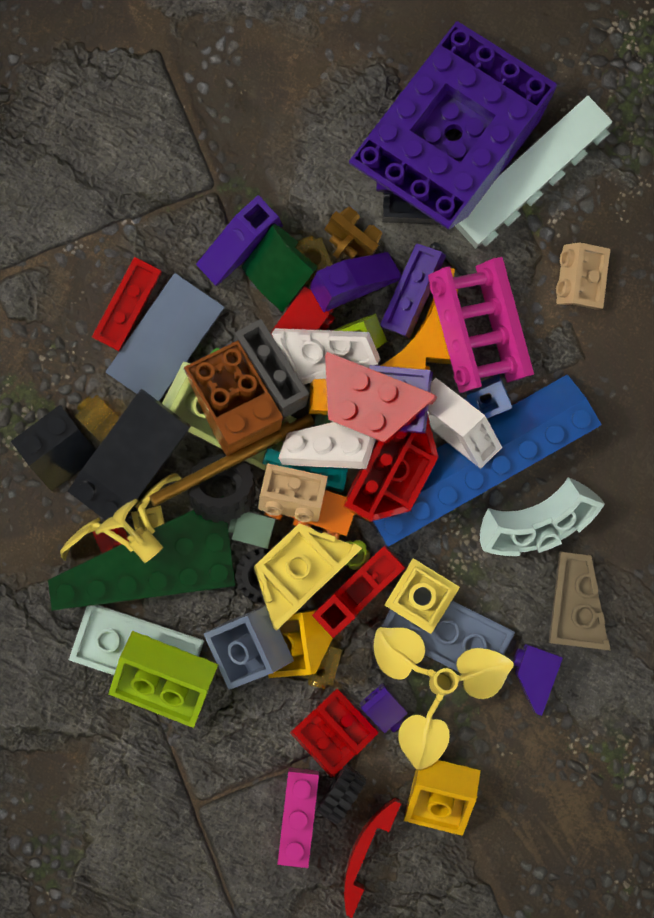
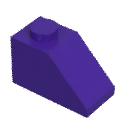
(536, 674)
(384, 709)

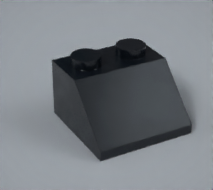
(55, 447)

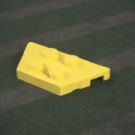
(299, 569)

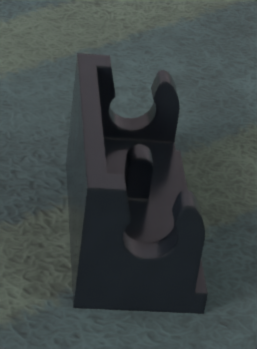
(399, 211)

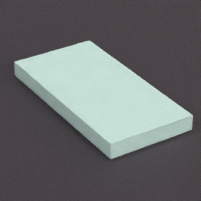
(106, 632)

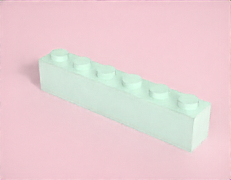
(534, 169)

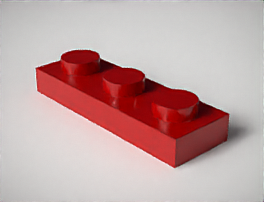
(127, 304)

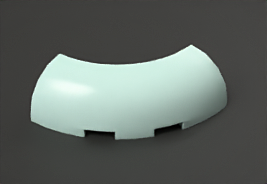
(542, 525)

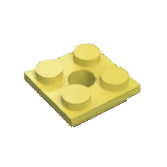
(402, 599)

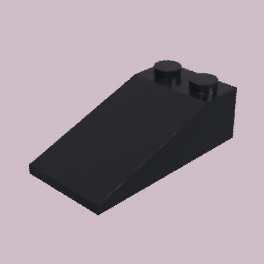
(129, 456)

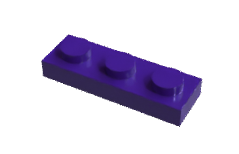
(412, 291)

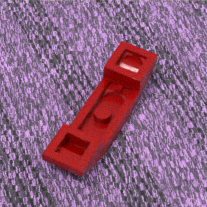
(381, 819)

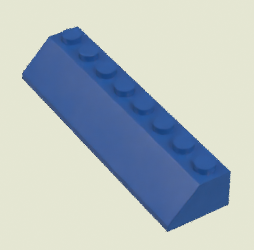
(527, 435)

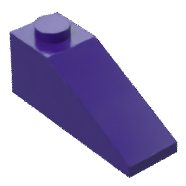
(353, 279)

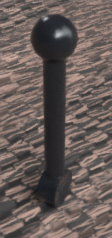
(435, 245)

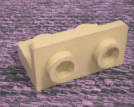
(583, 275)
(292, 493)

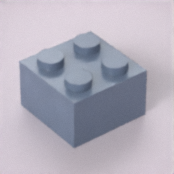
(248, 648)

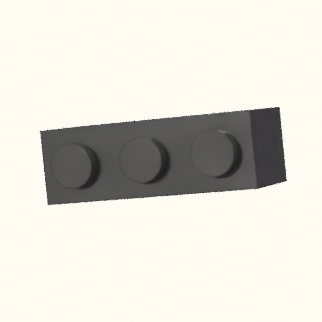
(273, 368)

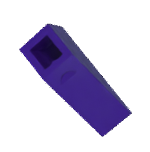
(238, 240)

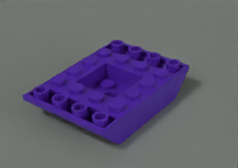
(460, 87)

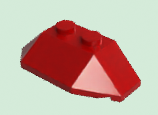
(393, 476)

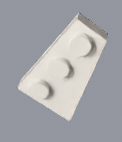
(308, 348)
(327, 447)

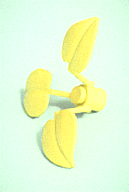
(141, 540)
(482, 677)

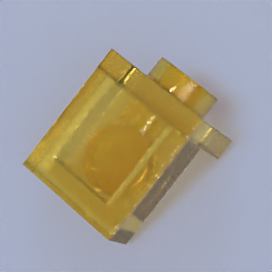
(329, 664)

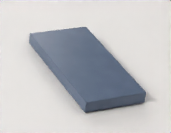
(165, 338)
(455, 633)

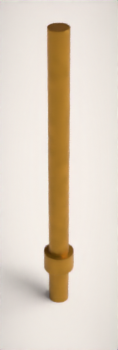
(229, 461)

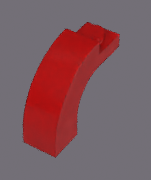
(358, 591)

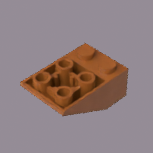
(233, 398)

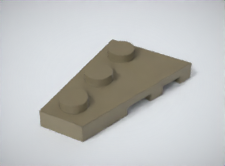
(576, 605)

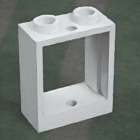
(462, 425)

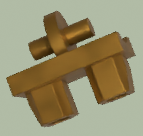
(349, 238)

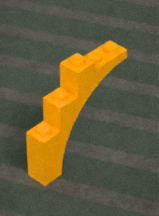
(425, 347)

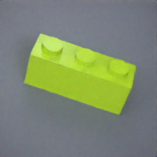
(162, 679)

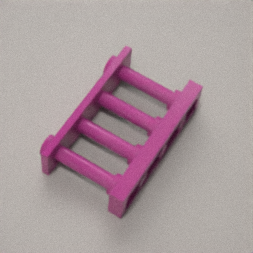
(503, 317)

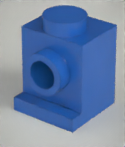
(498, 401)

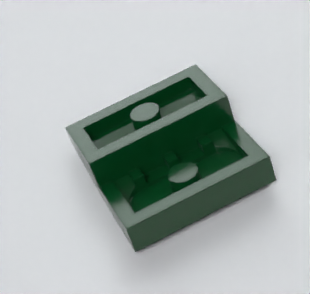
(278, 267)

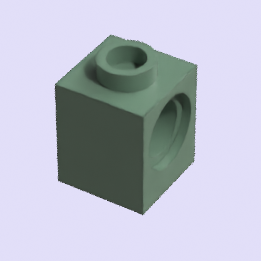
(252, 529)

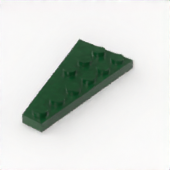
(192, 560)

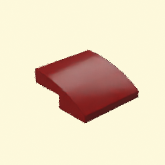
(334, 732)

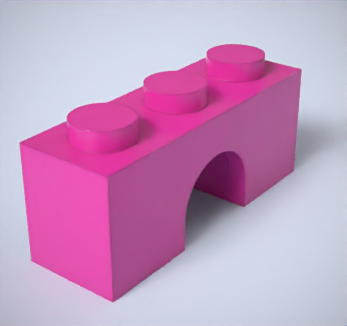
(298, 817)

